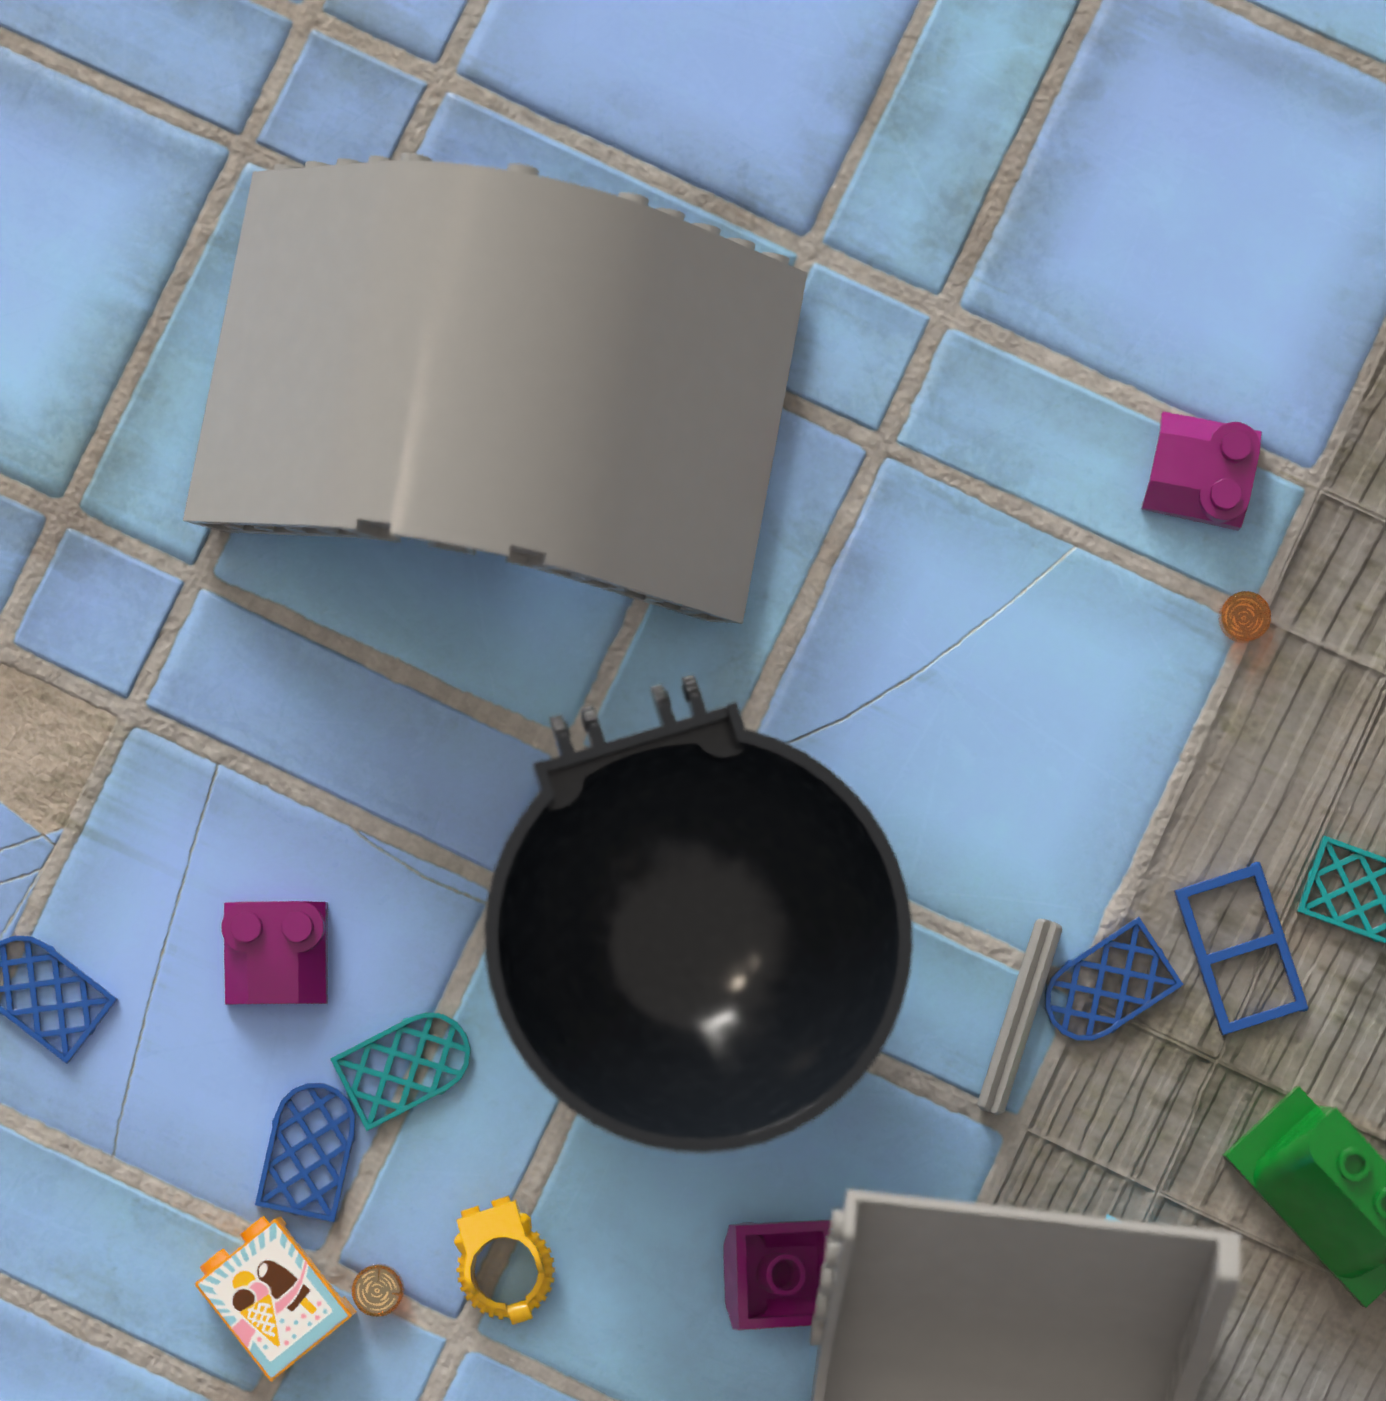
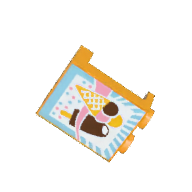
(272, 1296)

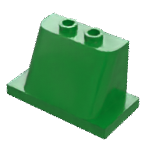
(1323, 1187)

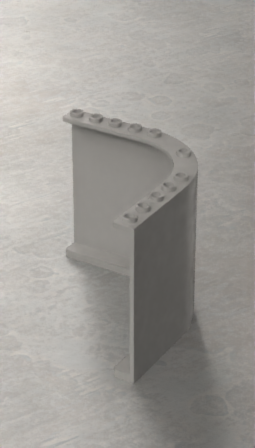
(500, 376)
(1014, 1304)

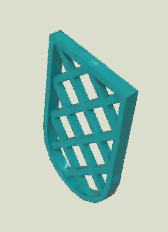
(1314, 876)
(401, 1027)

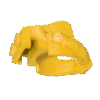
(482, 1227)

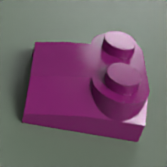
(1203, 470)
(275, 952)
(773, 1272)

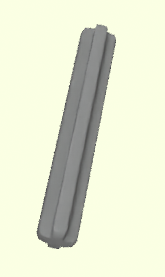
(1019, 1016)

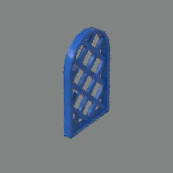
(1116, 1022)
(38, 1035)
(296, 1209)

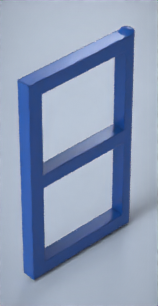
(1204, 960)

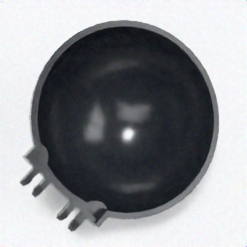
(696, 931)

